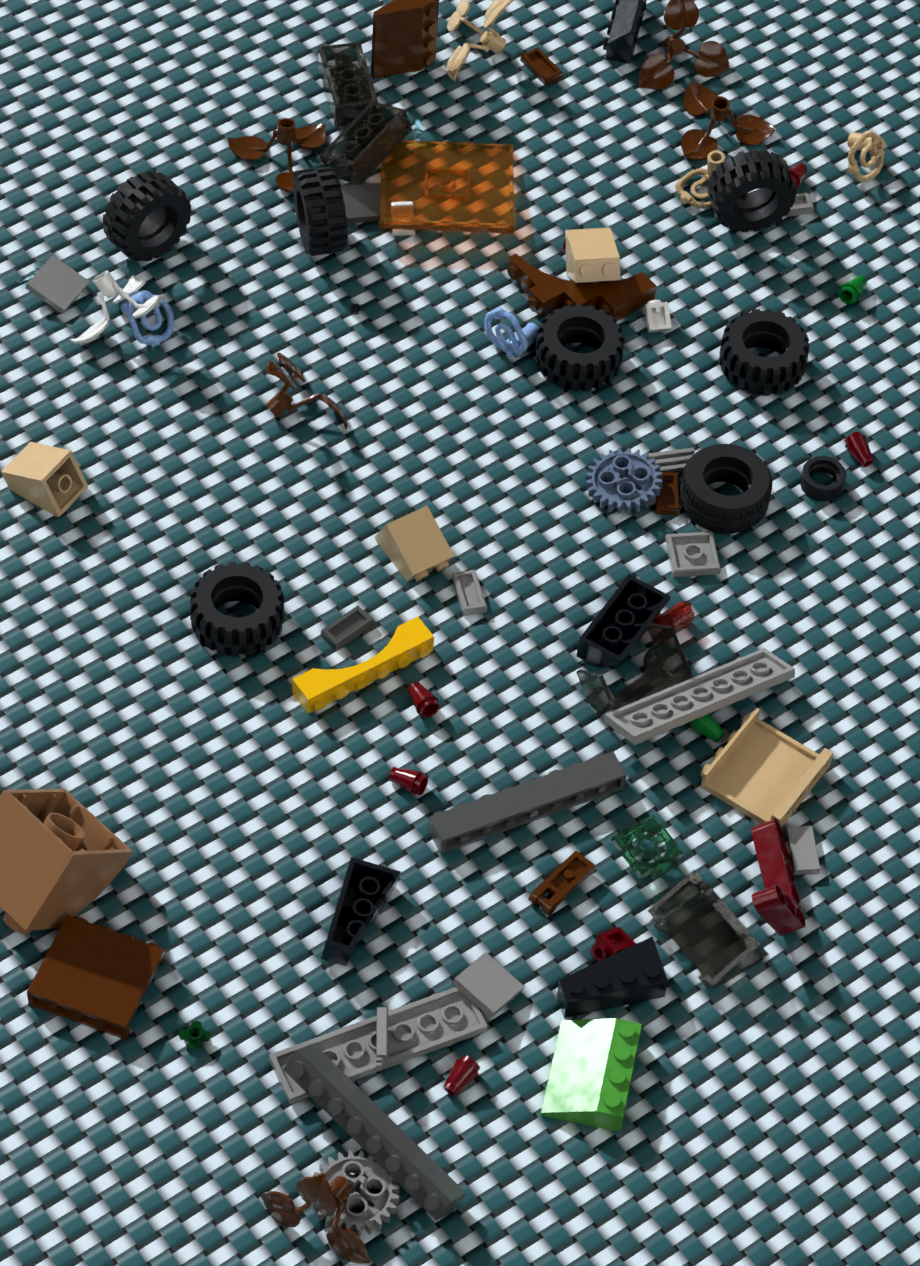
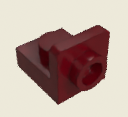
(610, 943)

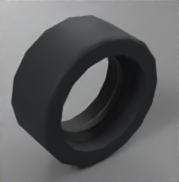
(827, 465)

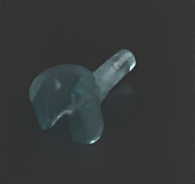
(417, 132)
(37, 267)

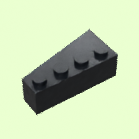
(358, 905)
(615, 981)

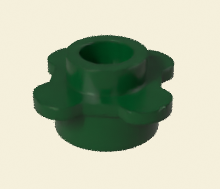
(198, 1042)

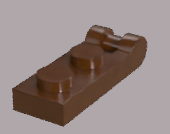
(562, 882)

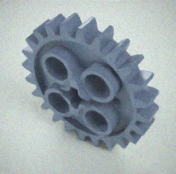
(624, 480)

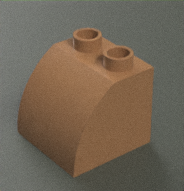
(52, 858)

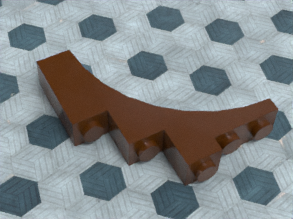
(552, 293)

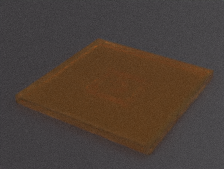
(450, 187)

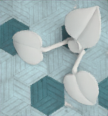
(109, 288)

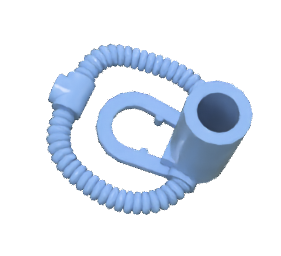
(140, 298)
(516, 344)

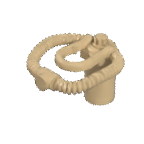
(865, 142)
(713, 160)

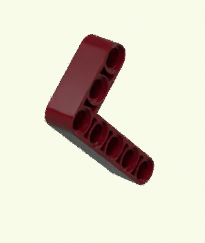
(780, 900)

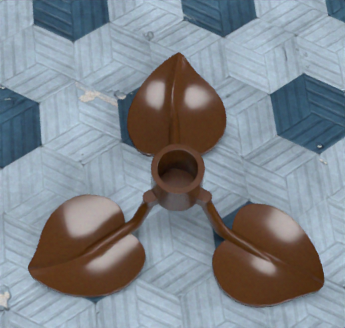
(710, 60)
(701, 100)
(252, 147)
(283, 399)
(325, 1198)

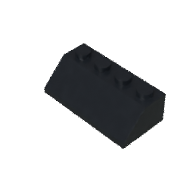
(624, 30)
(621, 623)

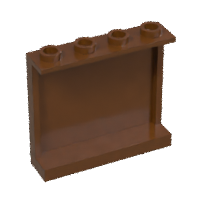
(95, 976)

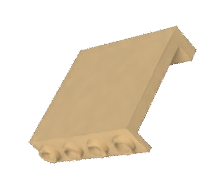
(764, 771)

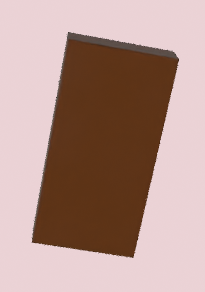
(541, 66)
(668, 501)

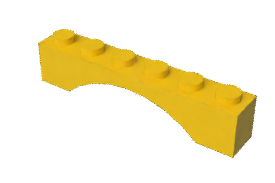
(321, 686)

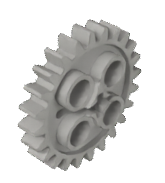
(369, 1177)

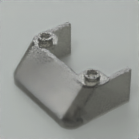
(664, 668)

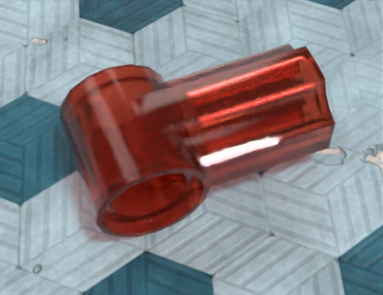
(676, 616)

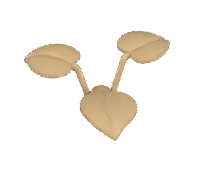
(490, 40)

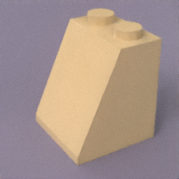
(591, 255)
(46, 477)
(415, 544)

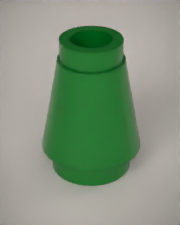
(852, 290)
(707, 727)

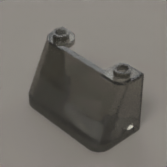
(707, 931)

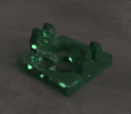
(624, 840)

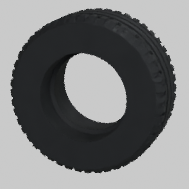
(730, 465)

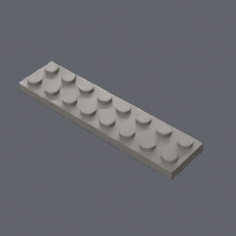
(699, 696)
(411, 1033)

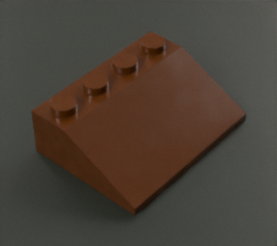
(404, 37)

